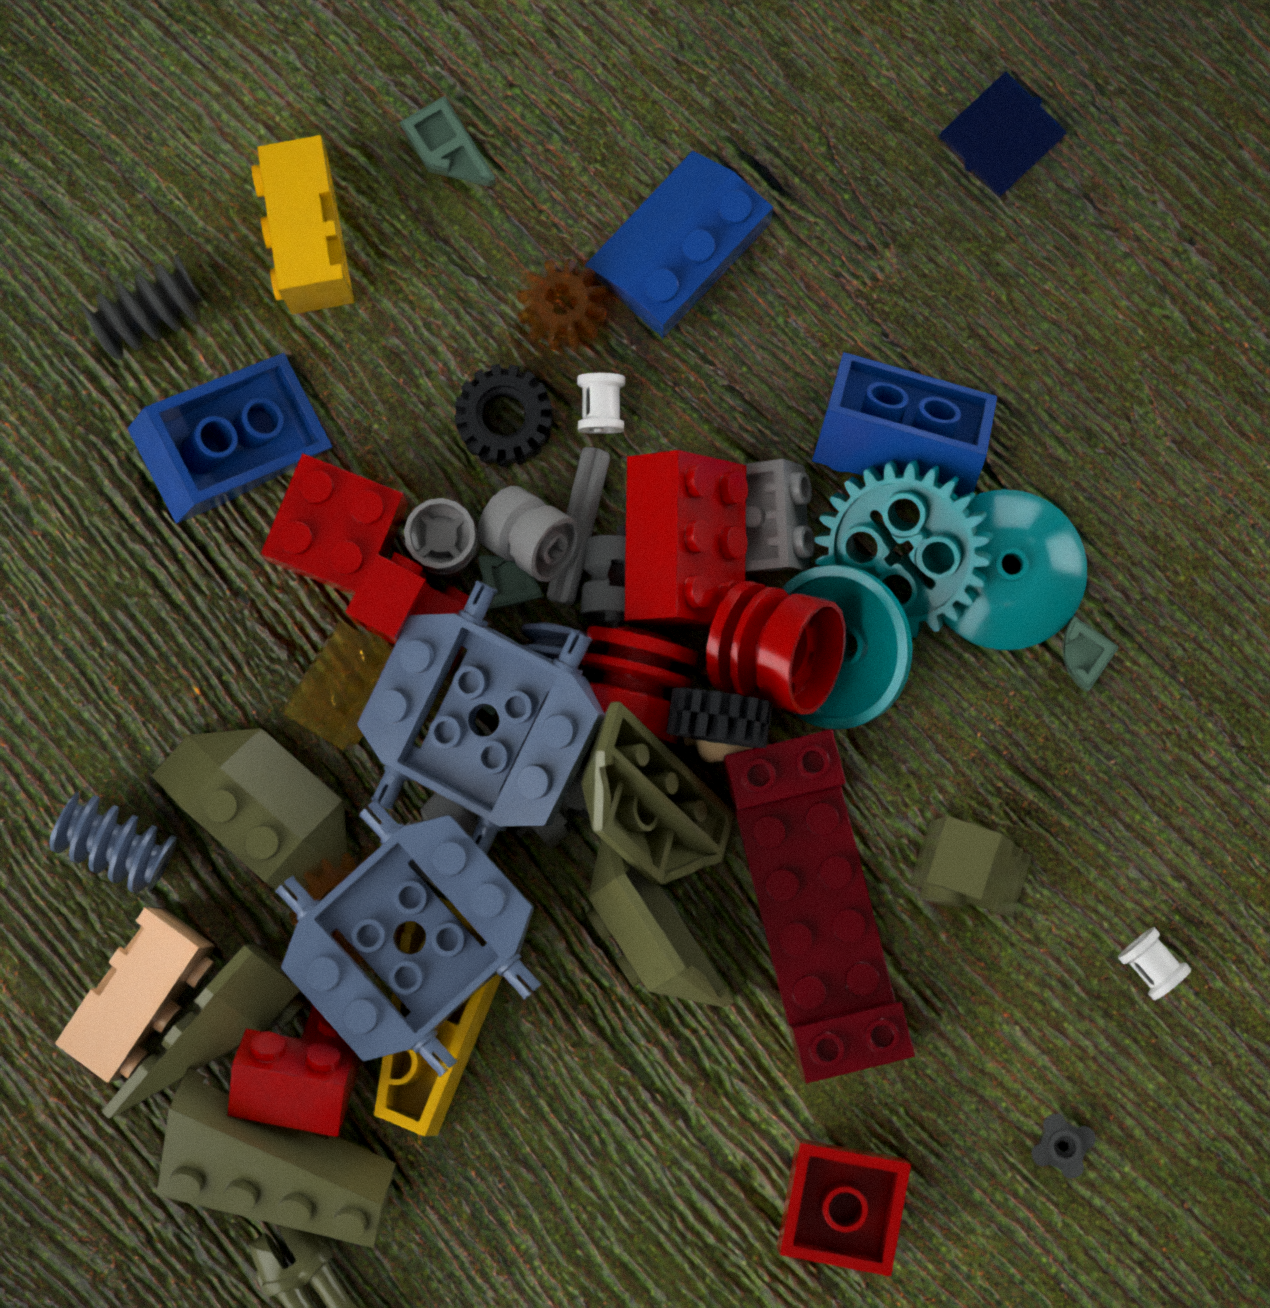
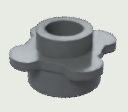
(1078, 1142)

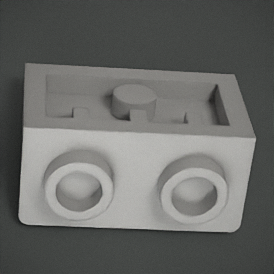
(778, 517)

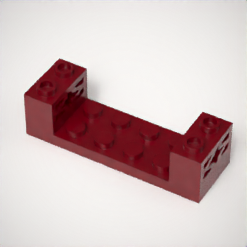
(816, 907)

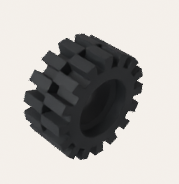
(495, 384)
(719, 717)

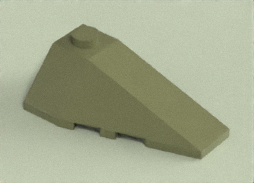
(243, 995)

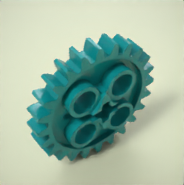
(941, 520)

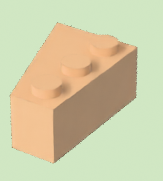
(137, 995)

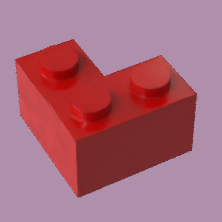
(395, 591)
(294, 1079)

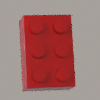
(683, 537)

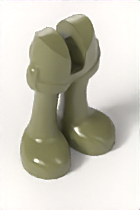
(311, 1267)

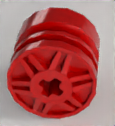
(776, 646)
(639, 673)

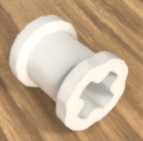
(601, 403)
(1154, 963)

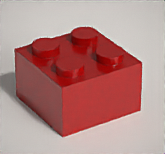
(333, 524)
(843, 1207)

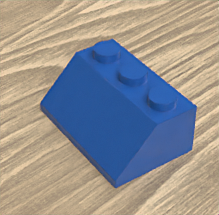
(681, 241)
(903, 417)

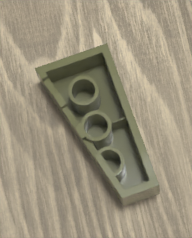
(270, 1169)

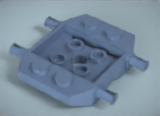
(542, 708)
(371, 909)

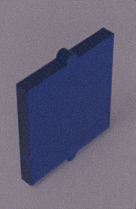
(1002, 134)

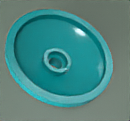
(1052, 577)
(881, 665)

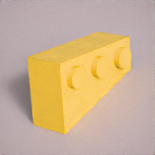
(302, 225)

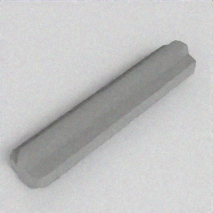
(583, 509)

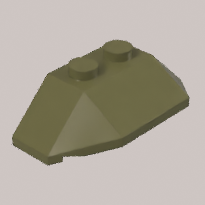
(651, 802)
(258, 803)
(649, 934)

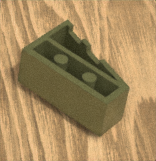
(969, 866)

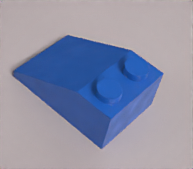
(227, 436)

